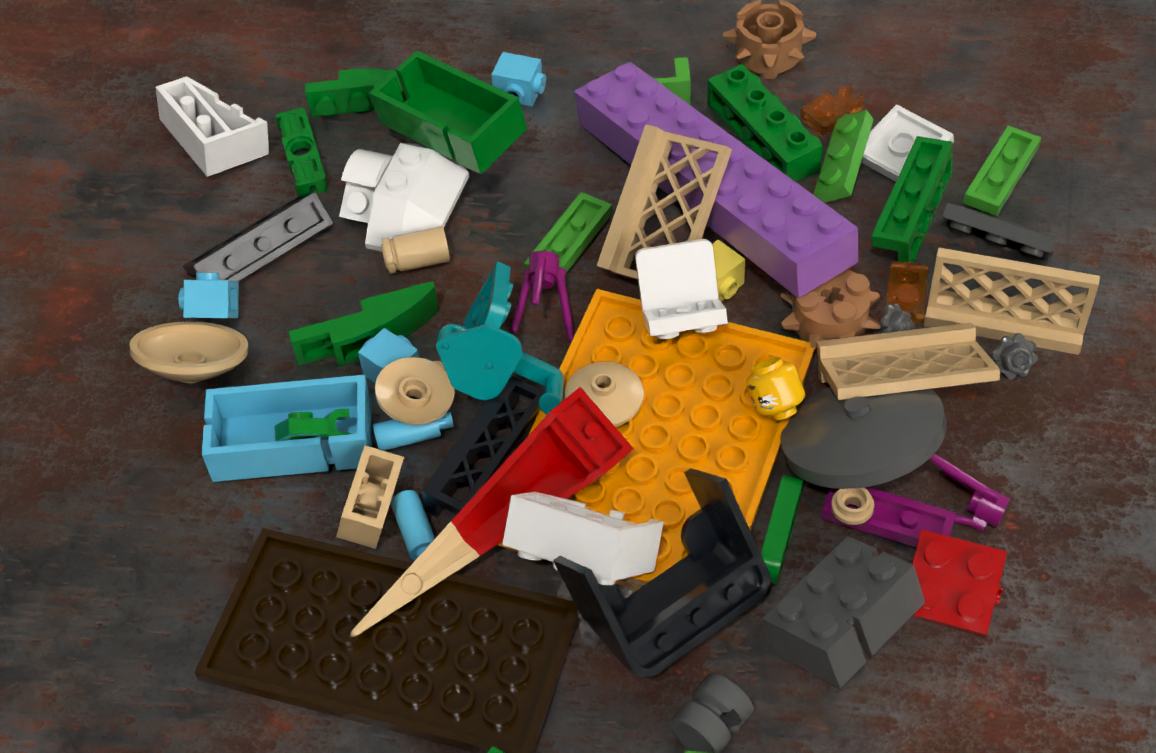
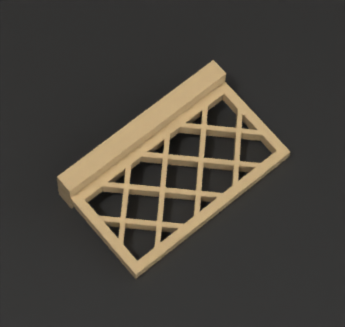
(640, 193)
(1006, 316)
(904, 361)

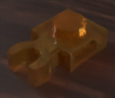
(825, 110)

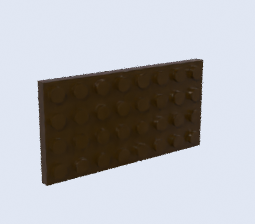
(450, 667)

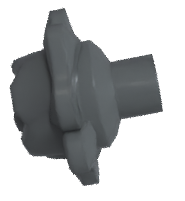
(894, 320)
(1015, 356)

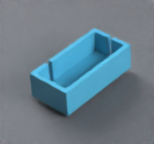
(245, 420)

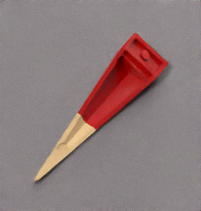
(556, 459)

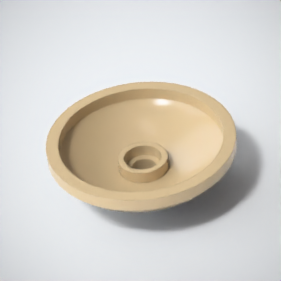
(188, 350)

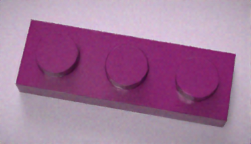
(897, 517)

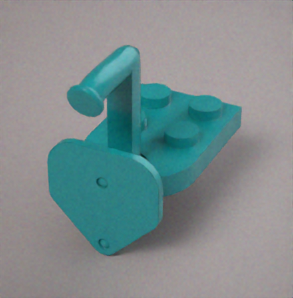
(483, 356)

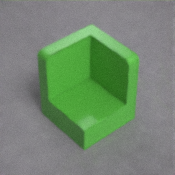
(681, 82)

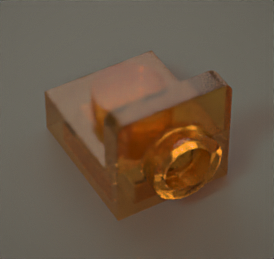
(908, 288)

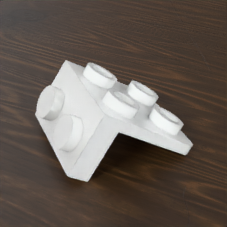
(679, 288)

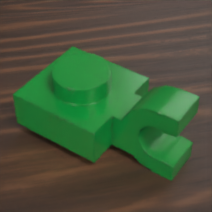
(303, 425)

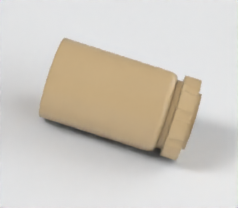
(415, 250)

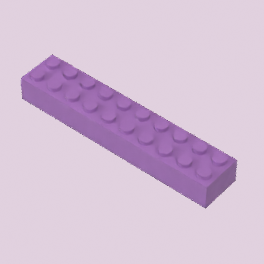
(756, 205)

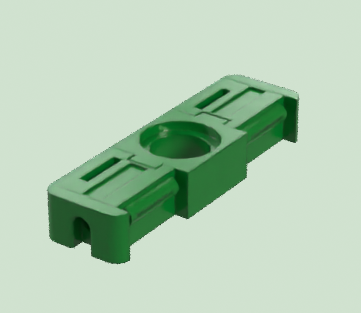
(298, 135)

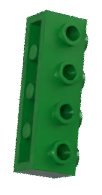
(764, 123)

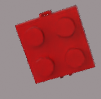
(958, 582)

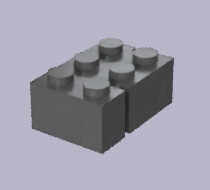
(848, 586)

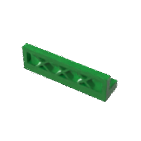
(915, 198)

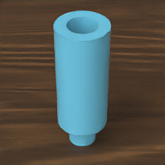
(395, 434)
(412, 522)

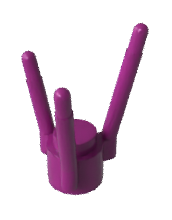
(542, 274)
(985, 504)

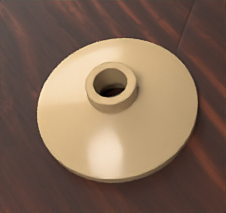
(414, 378)
(623, 393)

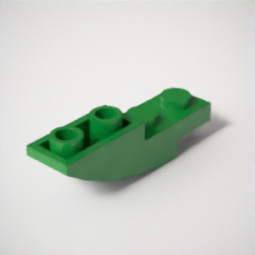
(347, 94)
(397, 311)

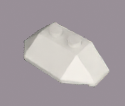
(414, 193)

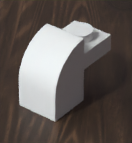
(362, 176)

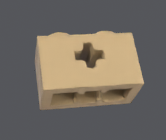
(369, 497)

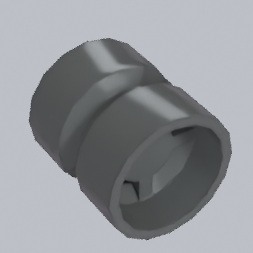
(714, 713)

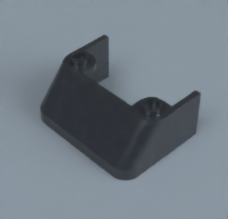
(688, 600)

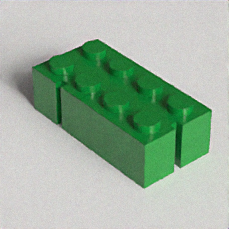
(449, 111)

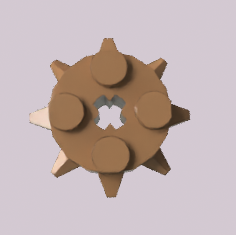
(769, 37)
(833, 309)

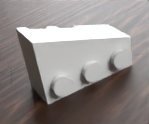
(209, 129)
(555, 527)

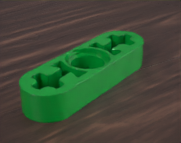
(781, 525)

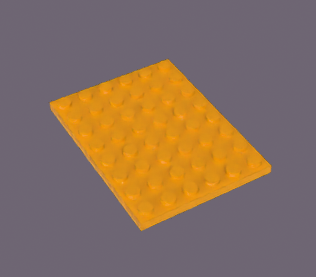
(690, 416)

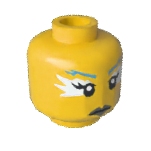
(775, 388)

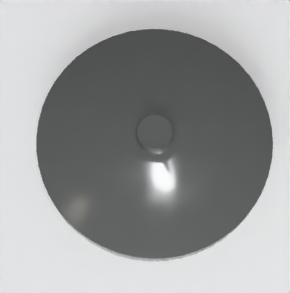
(863, 438)

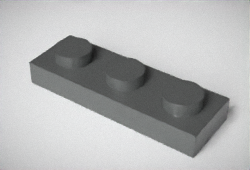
(1000, 230)

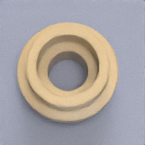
(855, 496)

